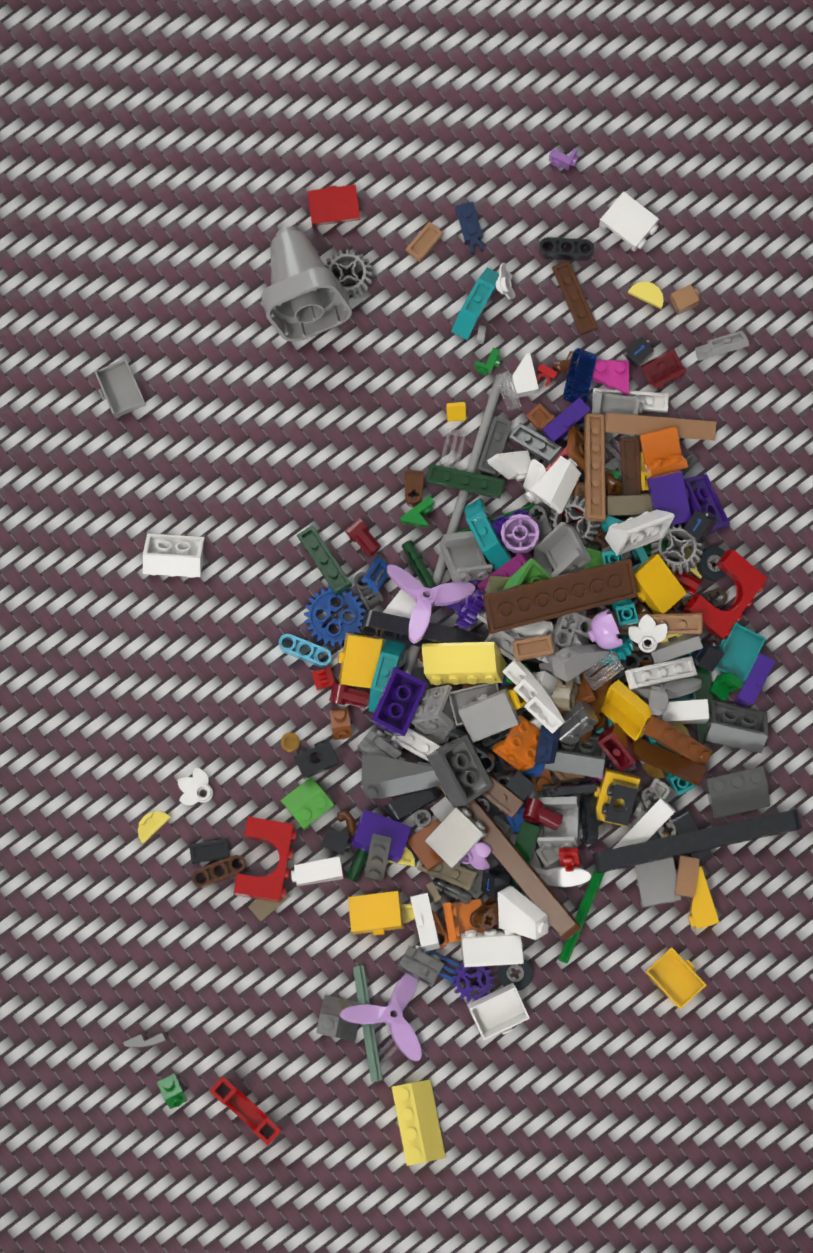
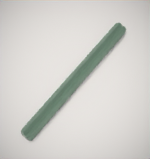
(368, 1029)

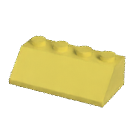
(463, 663)
(418, 1122)

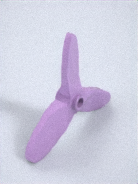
(427, 598)
(399, 1028)

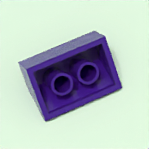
(704, 497)
(398, 702)

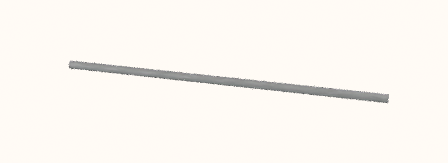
(459, 506)

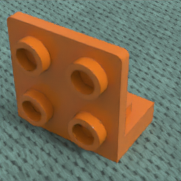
(662, 451)
(519, 745)
(458, 919)

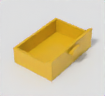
(657, 585)
(359, 660)
(626, 710)
(607, 779)
(375, 913)
(675, 978)

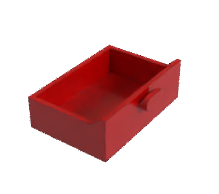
(333, 205)

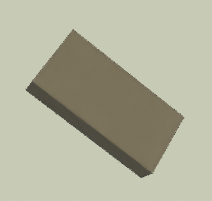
(433, 892)
(263, 908)

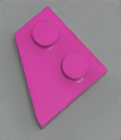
(612, 375)

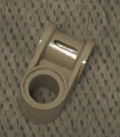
(564, 694)

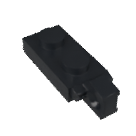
(570, 787)

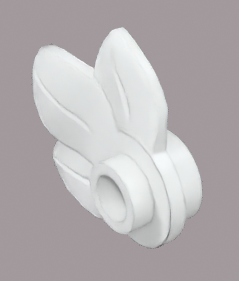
(503, 283)
(648, 630)
(193, 786)

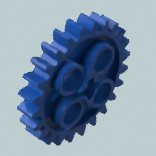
(323, 603)

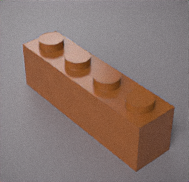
(677, 741)

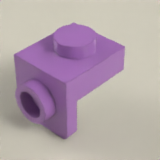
(561, 160)

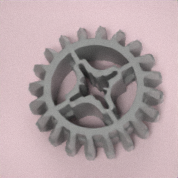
(353, 279)
(571, 514)
(682, 563)

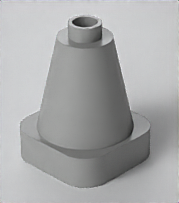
(303, 292)

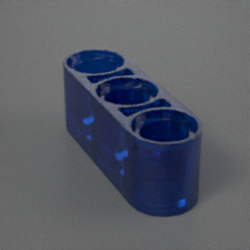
(579, 375)

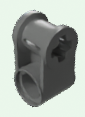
(543, 520)
(366, 593)

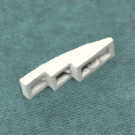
(537, 699)

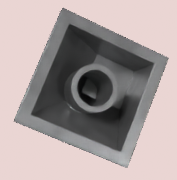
(330, 1021)

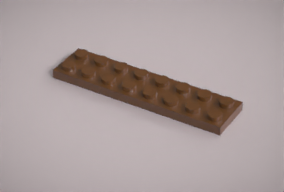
(559, 595)

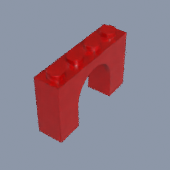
(747, 583)
(270, 886)
(245, 1109)

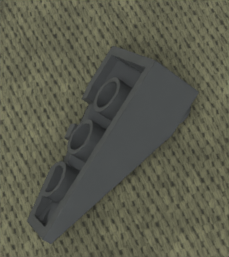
(391, 777)

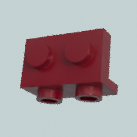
(663, 369)

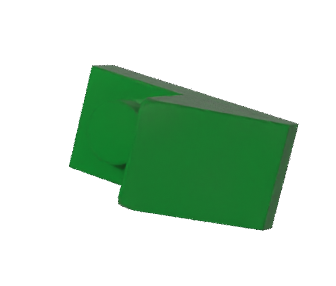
(414, 518)

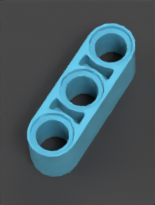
(298, 644)

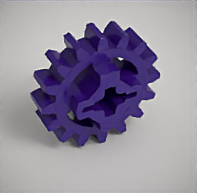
(469, 610)
(466, 988)

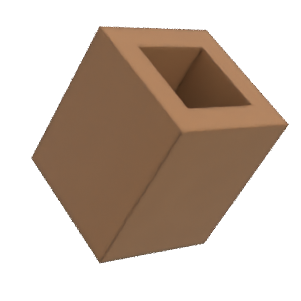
(685, 299)

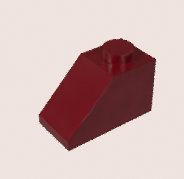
(617, 746)

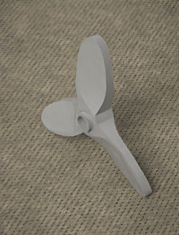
(660, 693)
(557, 876)

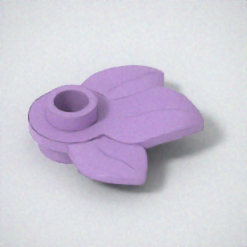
(477, 856)

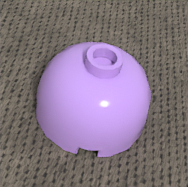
(520, 534)
(605, 631)

